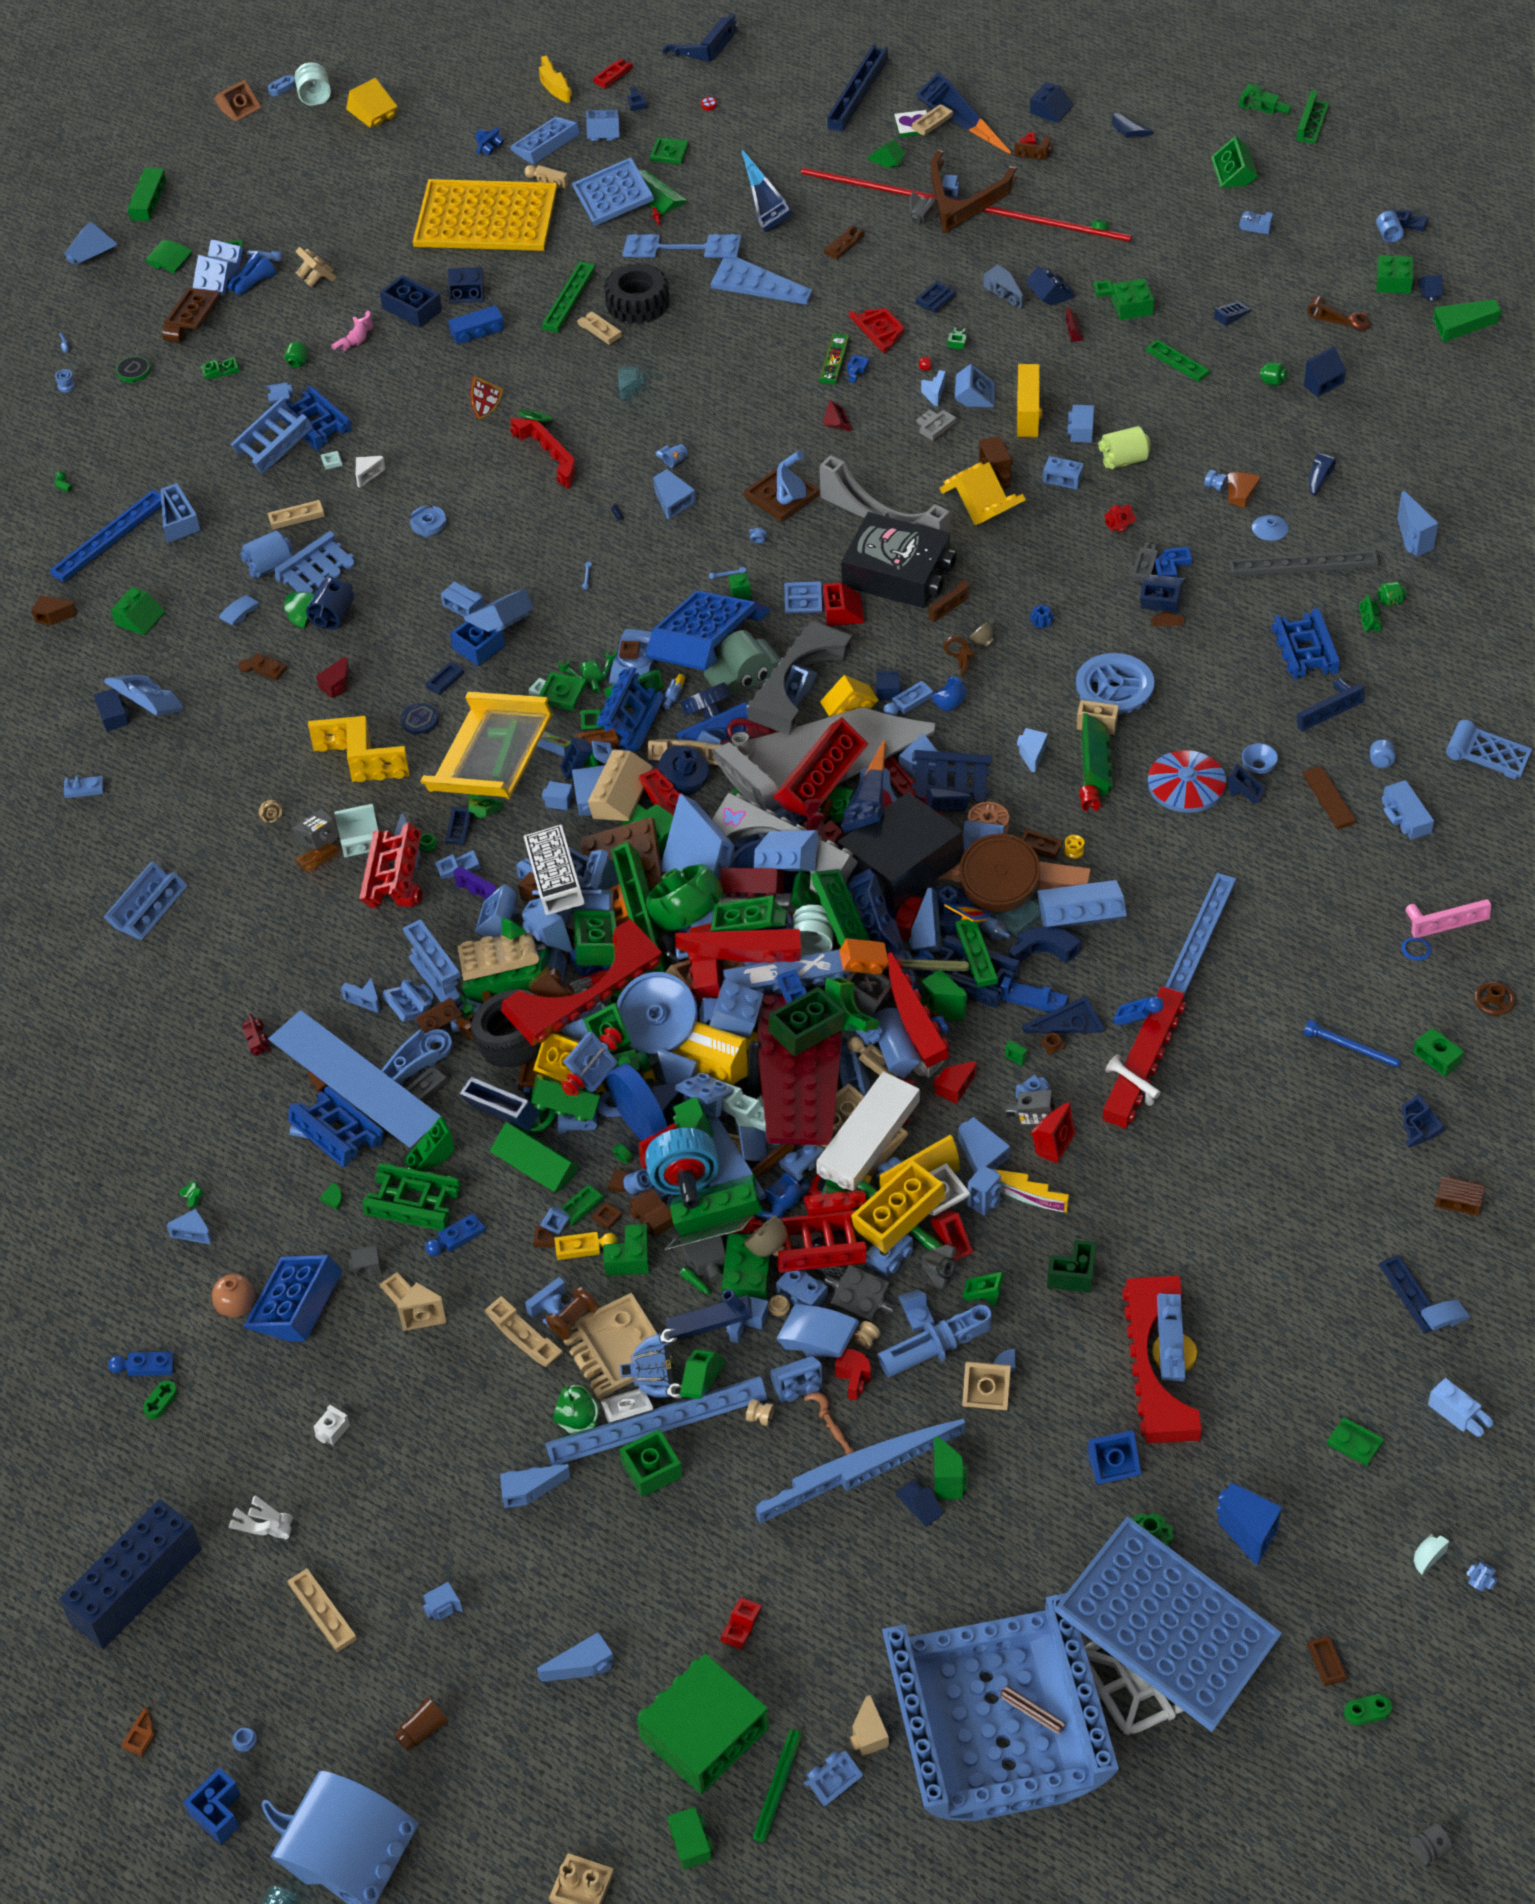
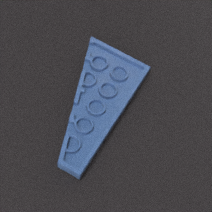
(747, 278)

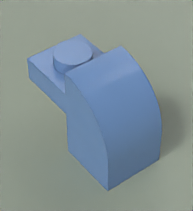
(759, 1312)

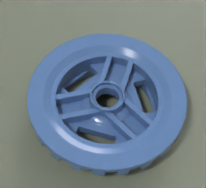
(1112, 668)

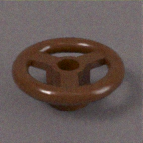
(1494, 996)

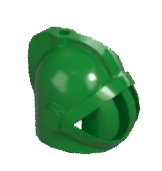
(576, 1409)

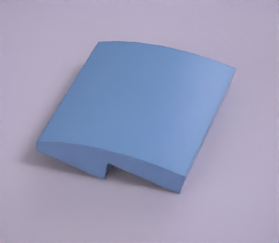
(803, 597)

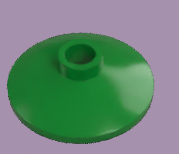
(535, 415)

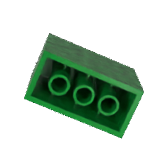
(702, 1723)

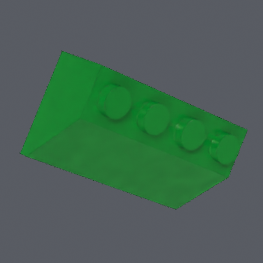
(1096, 755)
(718, 1205)

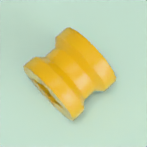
(1077, 844)

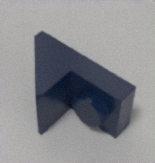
(1245, 783)
(920, 1502)

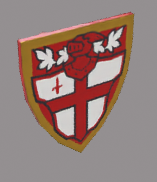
(484, 397)

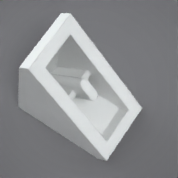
(368, 468)

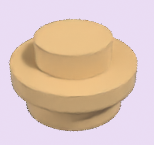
(779, 1305)

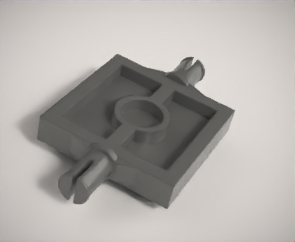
(859, 1294)

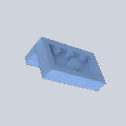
(833, 1777)

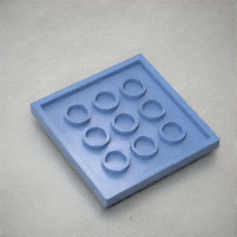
(612, 191)

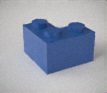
(210, 1804)

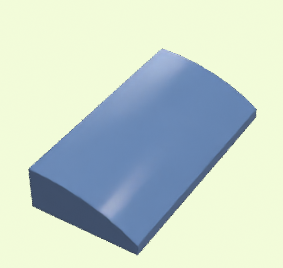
(545, 139)

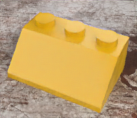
(553, 1053)

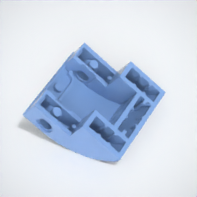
(345, 1839)

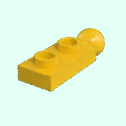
(582, 1245)

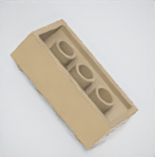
(618, 787)

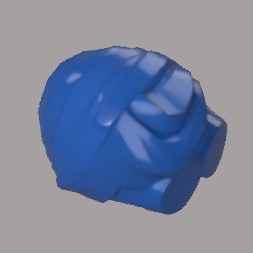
(951, 695)

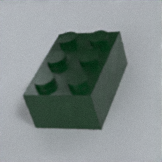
(806, 1021)

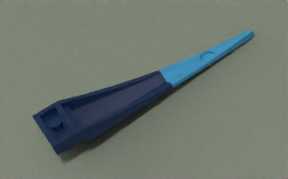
(769, 204)

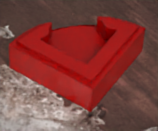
(1030, 138)

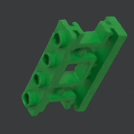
(409, 1211)

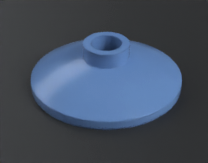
(1270, 527)

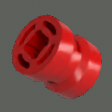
(1089, 797)

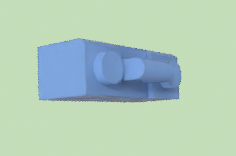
(1410, 811)

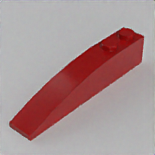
(744, 946)

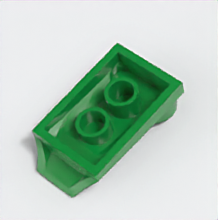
(748, 915)

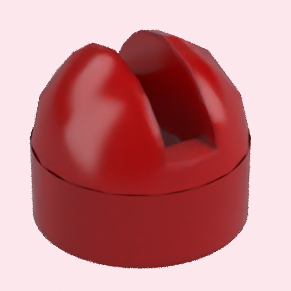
(924, 364)

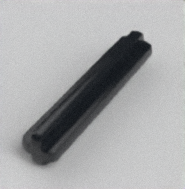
(753, 1074)

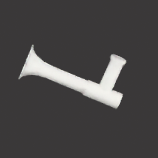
(1150, 1091)

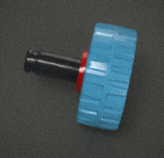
(682, 1163)

